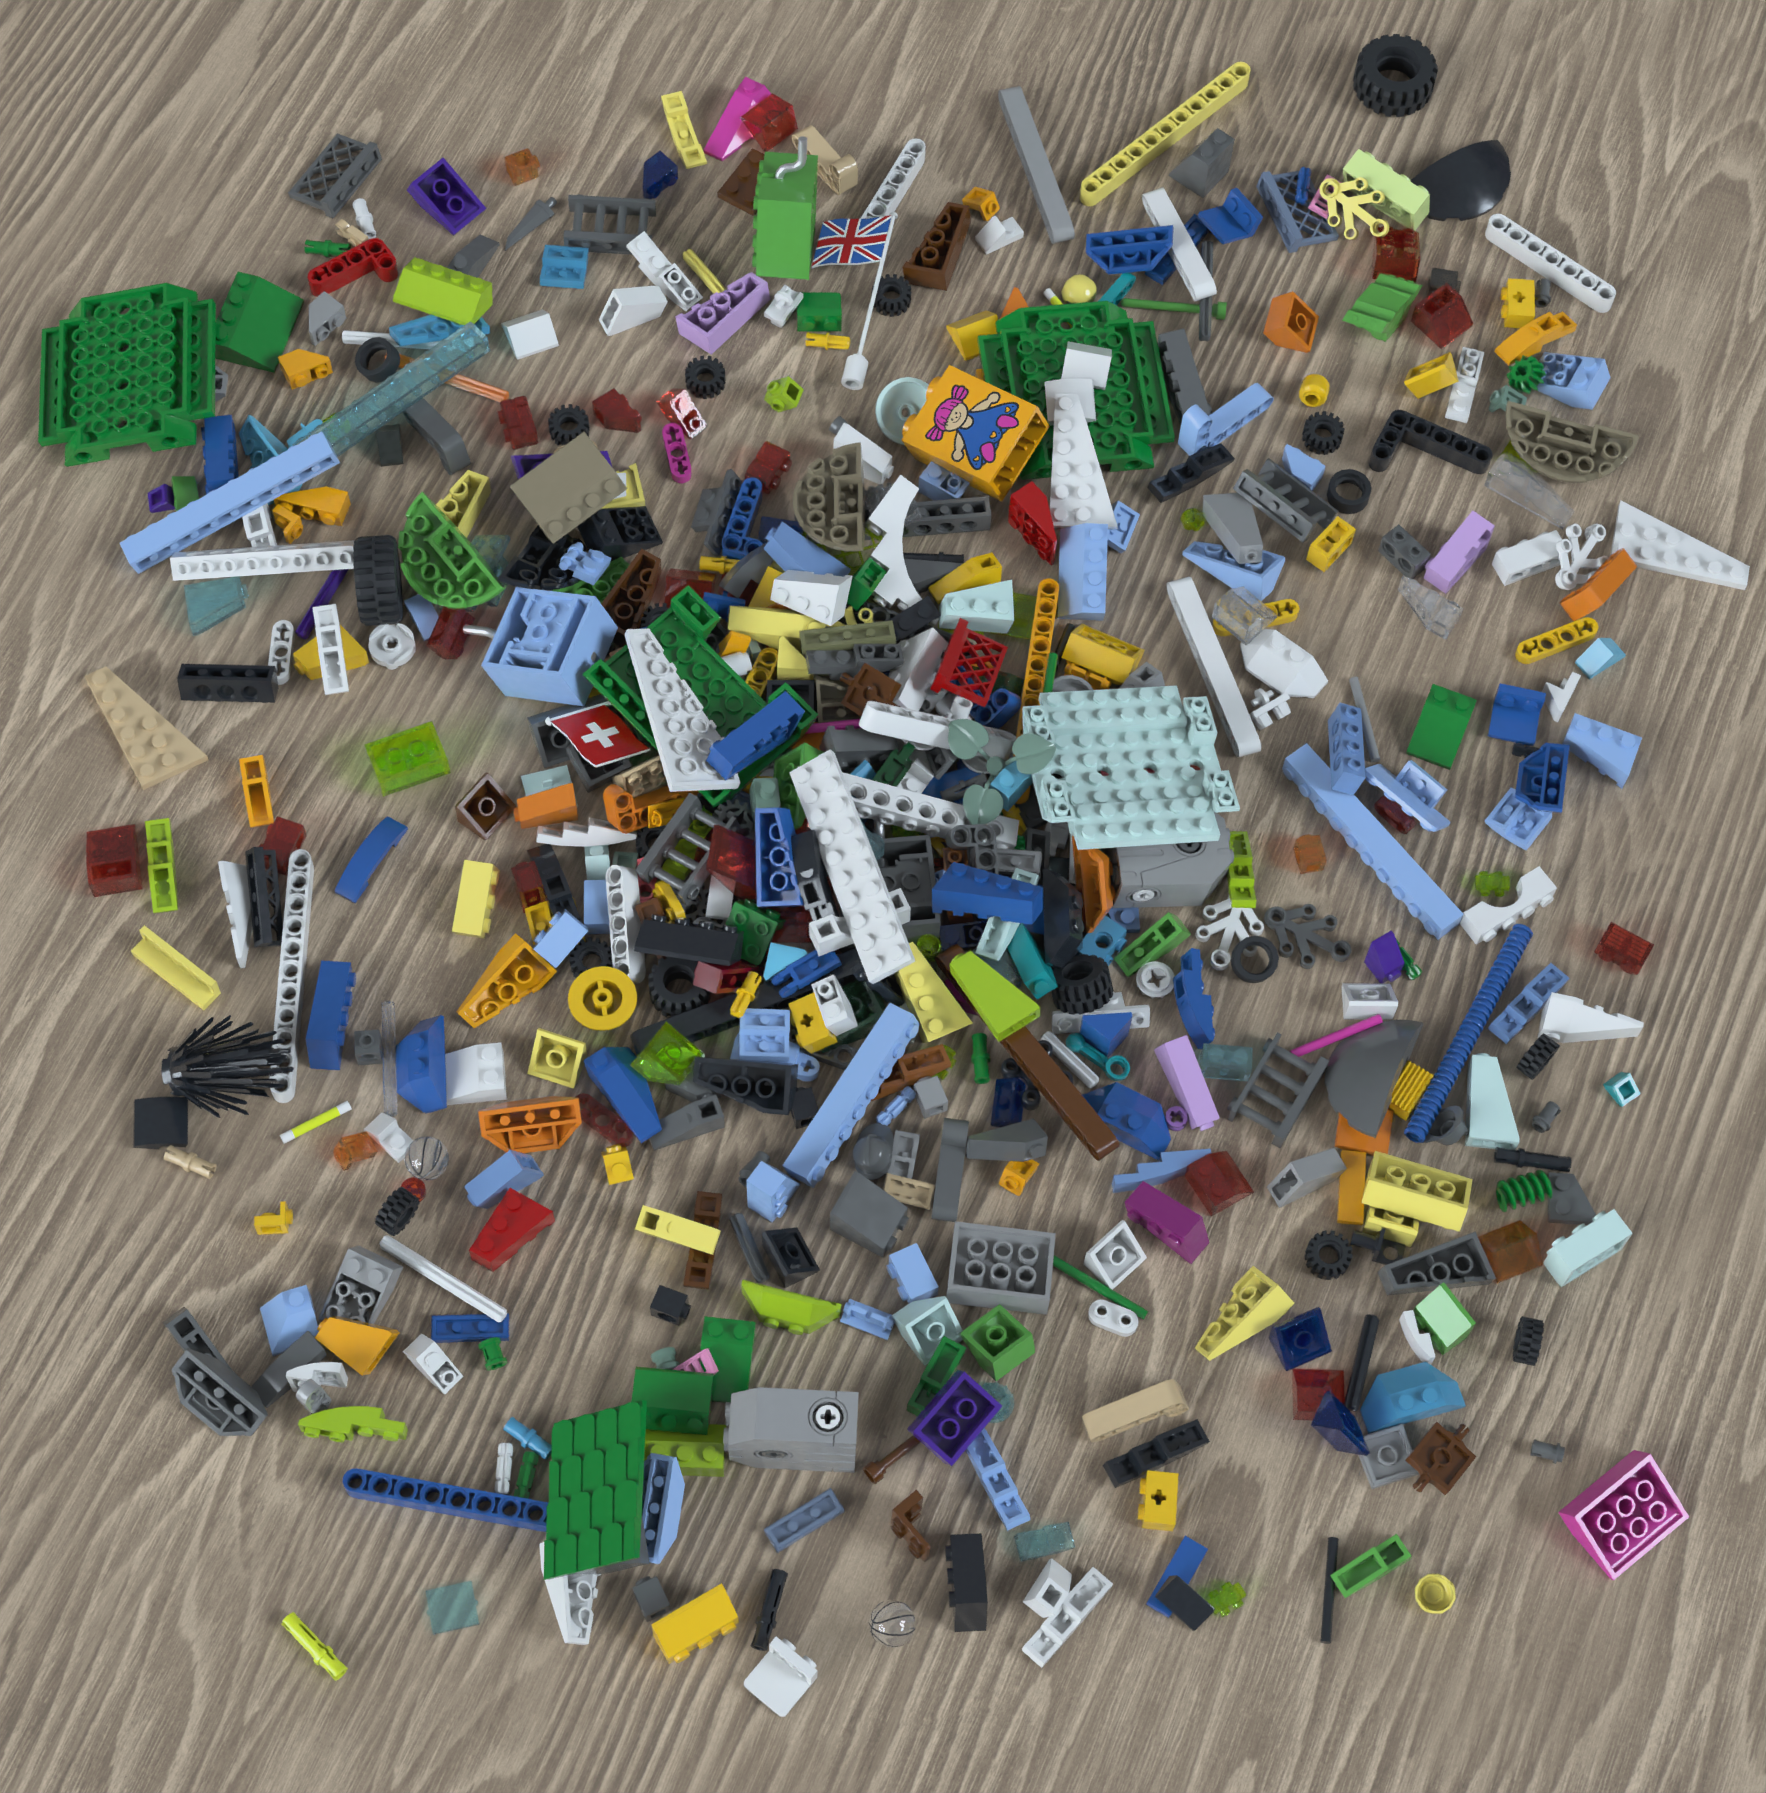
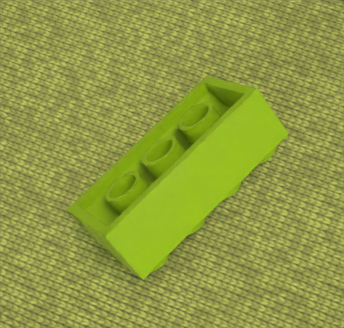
(443, 292)
(695, 1452)

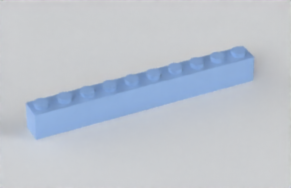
(229, 502)
(1373, 843)

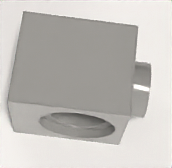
(930, 1096)

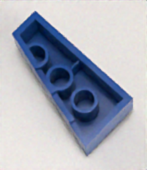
(219, 451)
(986, 894)
(330, 1015)

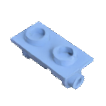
(867, 1319)

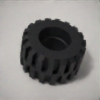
(1082, 985)
(669, 1002)

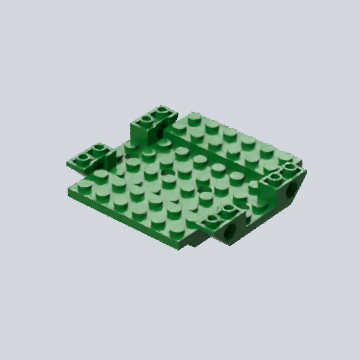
(165, 369)
(1130, 409)

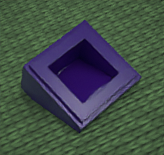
(161, 499)

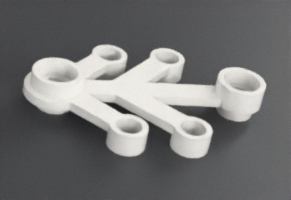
(1567, 576)
(1230, 924)

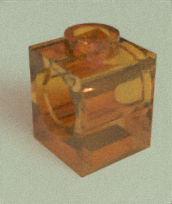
(522, 166)
(1309, 854)

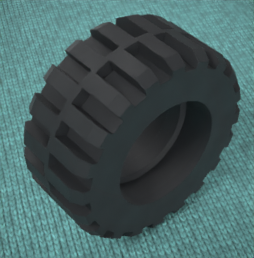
(1400, 55)
(378, 580)

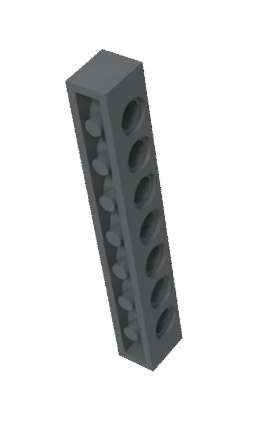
(946, 517)

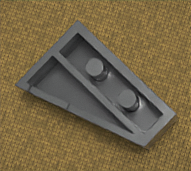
(857, 745)

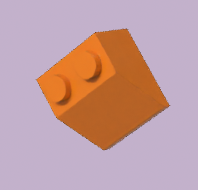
(1291, 323)

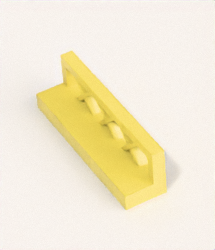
(176, 969)

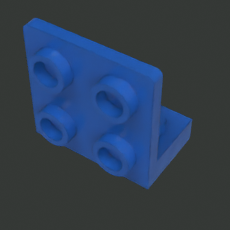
(1233, 220)
(1516, 714)

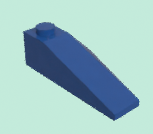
(624, 1089)

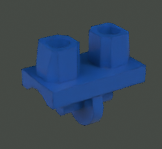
(721, 603)

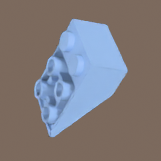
(1574, 379)

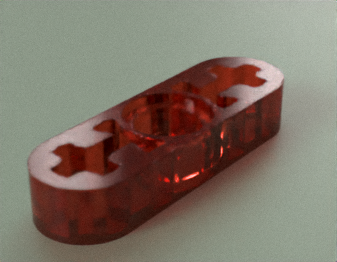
(603, 1130)

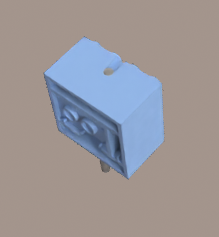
(547, 645)

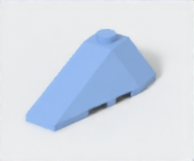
(1255, 577)

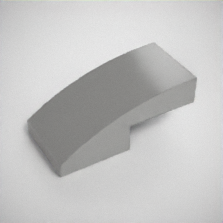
(904, 1154)

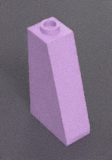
(1187, 1082)

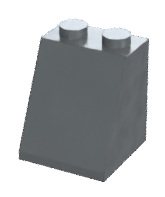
(1205, 163)
(868, 1215)

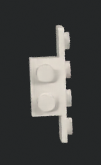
(1071, 1023)

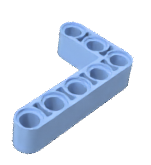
(1203, 431)

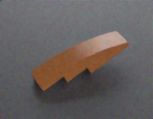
(914, 1067)

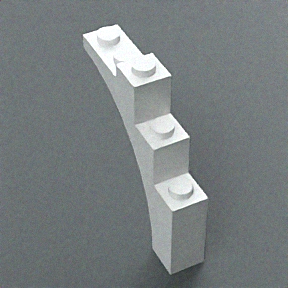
(889, 521)

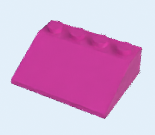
(1624, 1513)

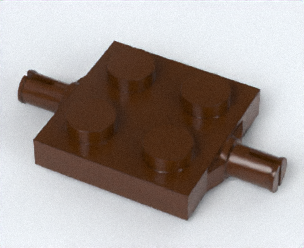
(868, 686)
(1440, 1458)

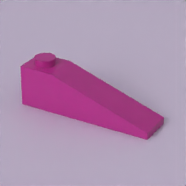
(730, 130)

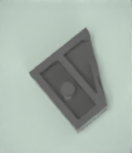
(1568, 1201)

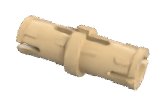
(190, 1162)

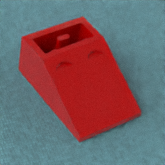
(1032, 518)

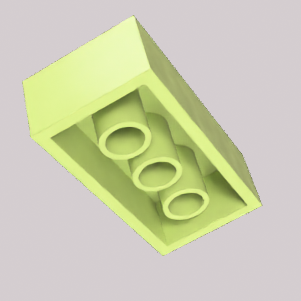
(1403, 199)

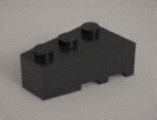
(968, 1582)

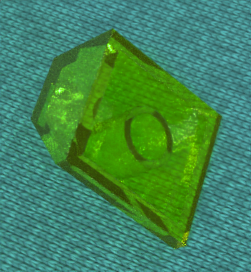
(666, 1057)

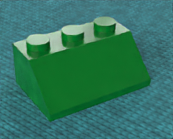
(675, 1399)

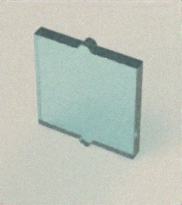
(452, 1607)

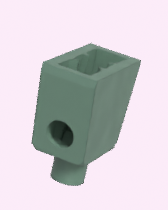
(764, 794)

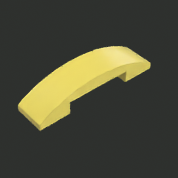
(682, 130)

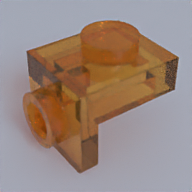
(353, 1149)

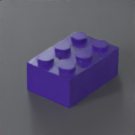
(954, 1417)

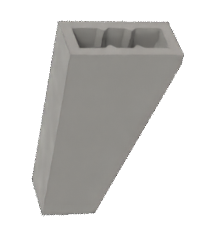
(1235, 525)

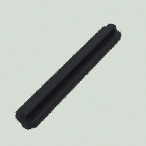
(1361, 1362)

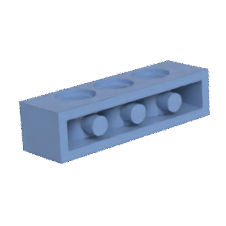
(1346, 749)

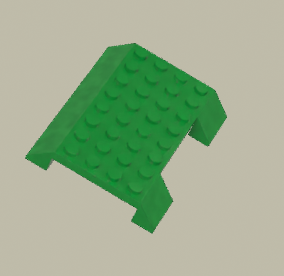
(715, 684)

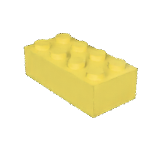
(1417, 1191)

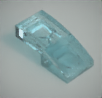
(1044, 1542)

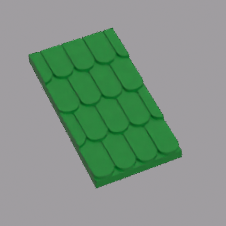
(597, 1493)

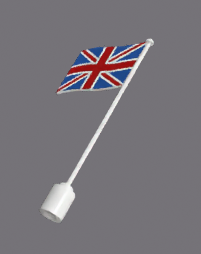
(855, 244)

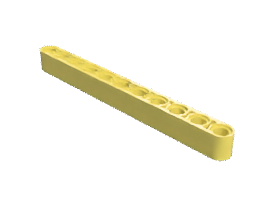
(1164, 134)

